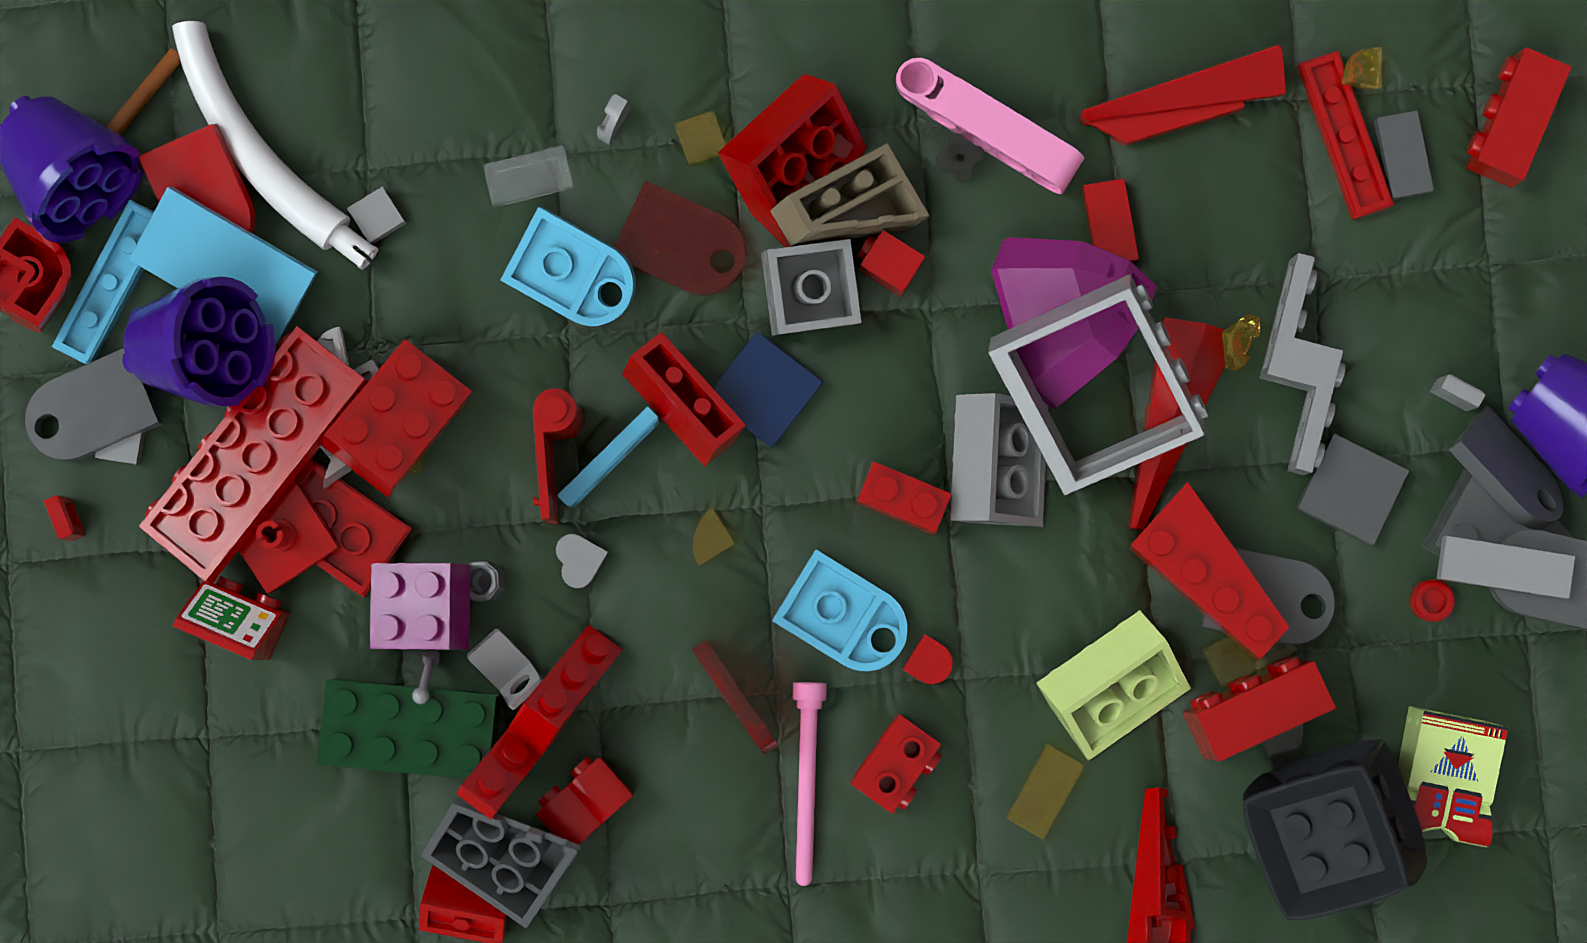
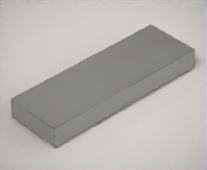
(1505, 567)

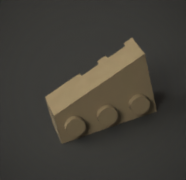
(852, 202)

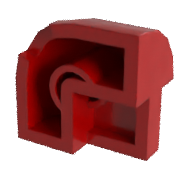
(32, 276)

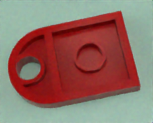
(204, 171)

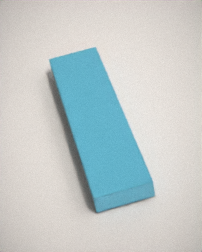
(105, 289)

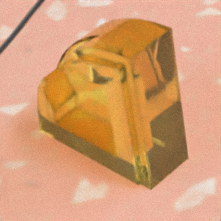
(1364, 69)
(1238, 341)
(710, 538)

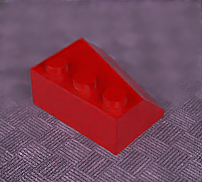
(791, 146)

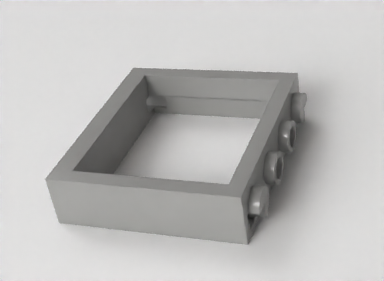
(1125, 454)

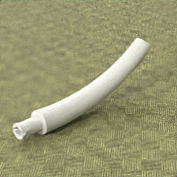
(255, 159)

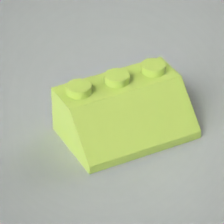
(1114, 684)

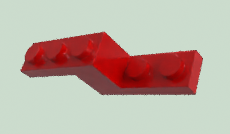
(539, 722)

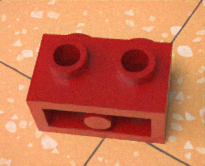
(896, 764)

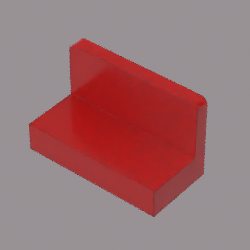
(458, 912)

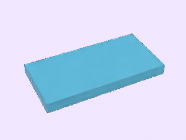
(194, 243)

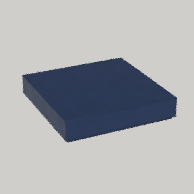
(766, 389)

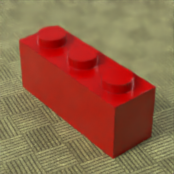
(1517, 116)
(683, 399)

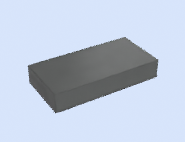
(1403, 155)

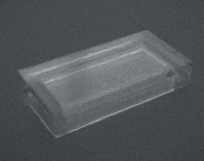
(528, 176)

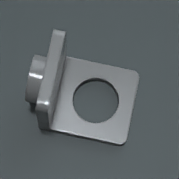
(505, 667)

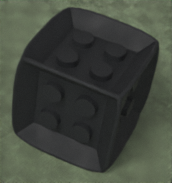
(1335, 830)

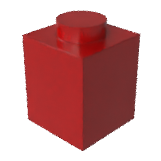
(889, 262)

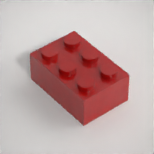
(396, 418)
(1257, 708)

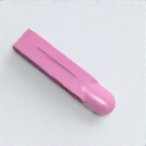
(989, 124)

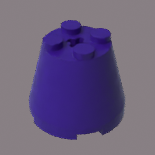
(65, 167)
(202, 342)
(1556, 418)

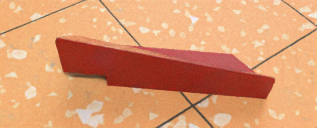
(1190, 98)

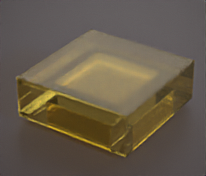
(700, 137)

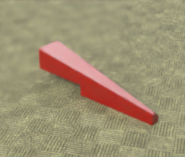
(1204, 358)
(1160, 892)

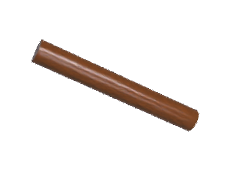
(145, 92)

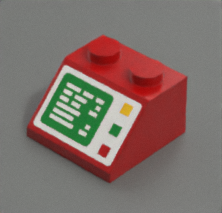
(234, 619)

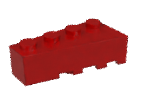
(1205, 568)

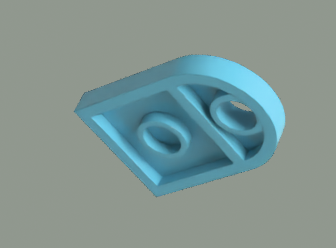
(568, 269)
(840, 613)

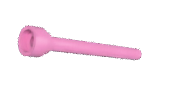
(809, 700)

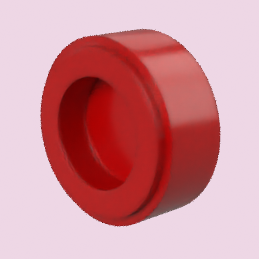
(1431, 600)

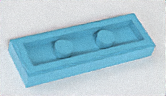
(609, 458)

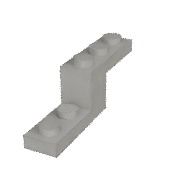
(1303, 365)

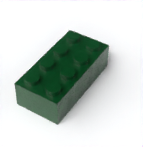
(387, 731)

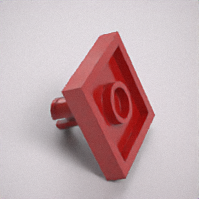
(288, 540)

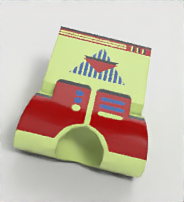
(1452, 772)

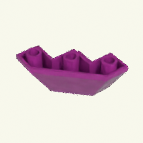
(1047, 273)

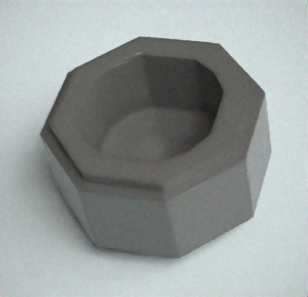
(486, 581)

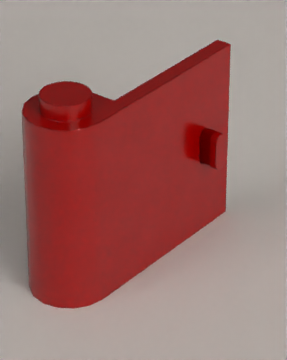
(555, 419)

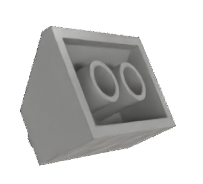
(995, 464)

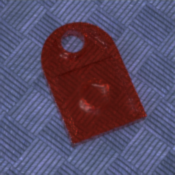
(677, 240)
(735, 696)

